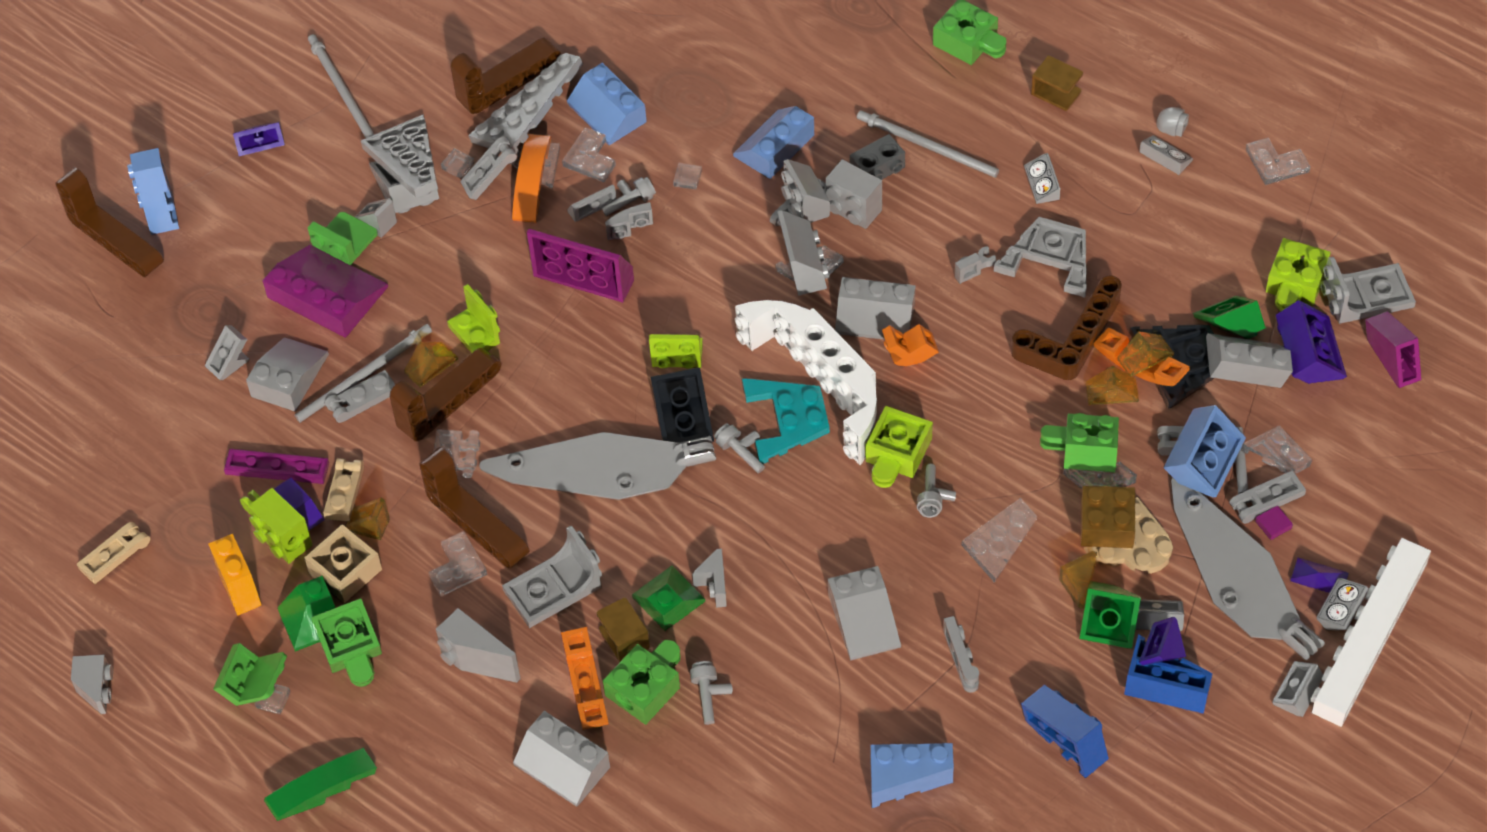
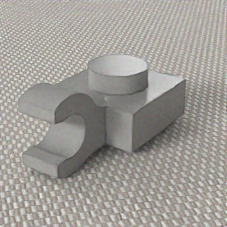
(971, 265)

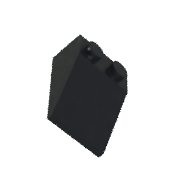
(682, 406)

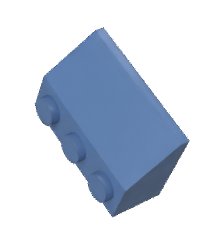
(607, 104)
(777, 140)
(1205, 451)

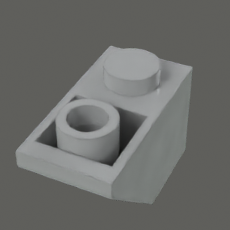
(91, 680)

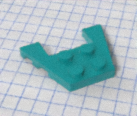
(798, 413)

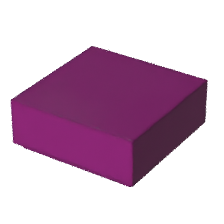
(1274, 522)

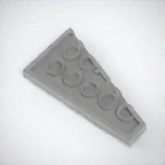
(528, 106)
(405, 155)

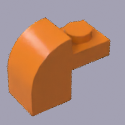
(911, 347)

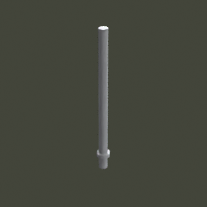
(319, 49)
(874, 120)
(413, 338)

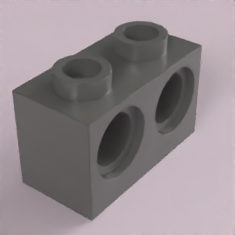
(880, 157)

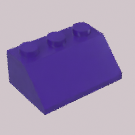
(1311, 344)

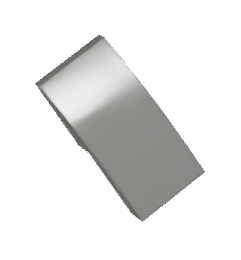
(621, 223)

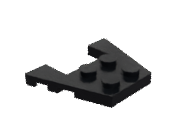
(1190, 348)

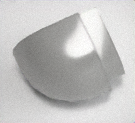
(1172, 121)

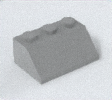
(803, 253)
(871, 306)
(1248, 360)
(561, 758)

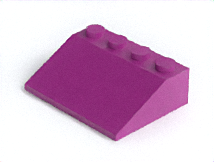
(579, 266)
(323, 289)

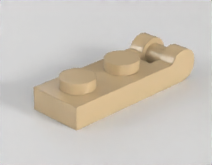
(343, 490)
(113, 552)

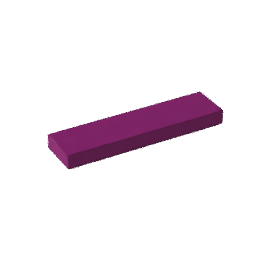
(276, 466)

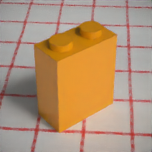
(234, 574)

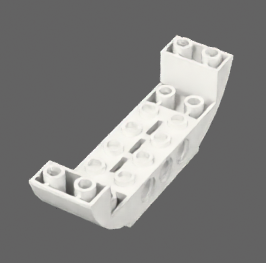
(824, 357)

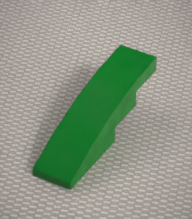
(324, 781)

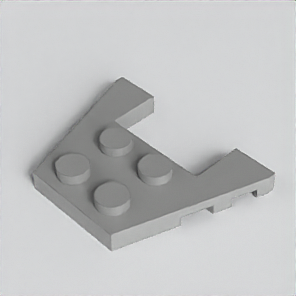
(1052, 245)

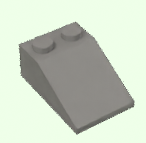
(392, 189)
(285, 373)
(863, 613)
(475, 649)

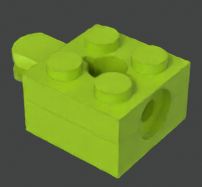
(1296, 277)
(897, 445)
(277, 524)

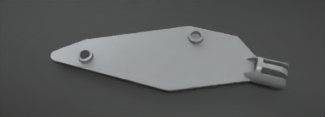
(602, 464)
(1240, 574)

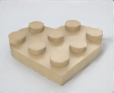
(1151, 545)

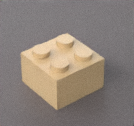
(343, 563)

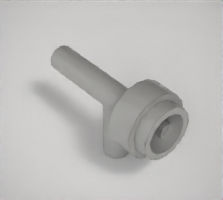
(643, 189)
(727, 437)
(930, 502)
(704, 674)

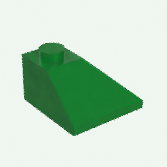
(1234, 315)
(668, 598)
(299, 606)
(1110, 615)

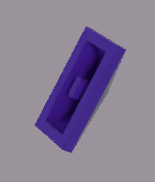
(258, 138)
(1316, 575)
(1163, 642)

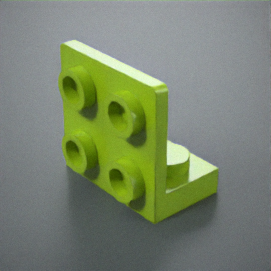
(477, 324)
(676, 350)

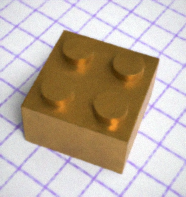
(1108, 516)

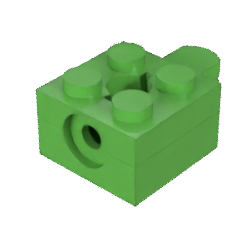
(968, 32)
(1087, 440)
(348, 641)
(654, 681)

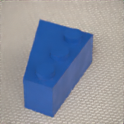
(1168, 682)
(1068, 727)

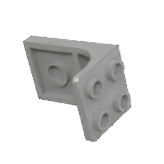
(1365, 292)
(556, 582)

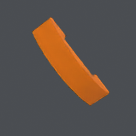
(529, 178)
(1164, 373)
(584, 678)

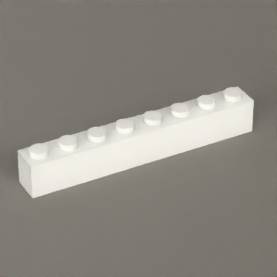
(1370, 632)

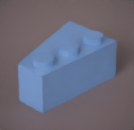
(154, 190)
(909, 769)

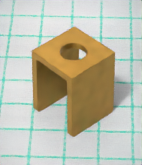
(1056, 83)
(622, 628)

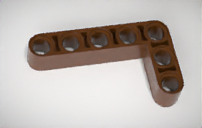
(480, 90)
(104, 228)
(1060, 355)
(421, 414)
(467, 512)

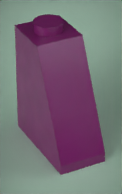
(1395, 348)

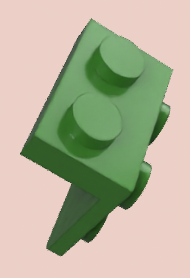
(343, 237)
(249, 677)

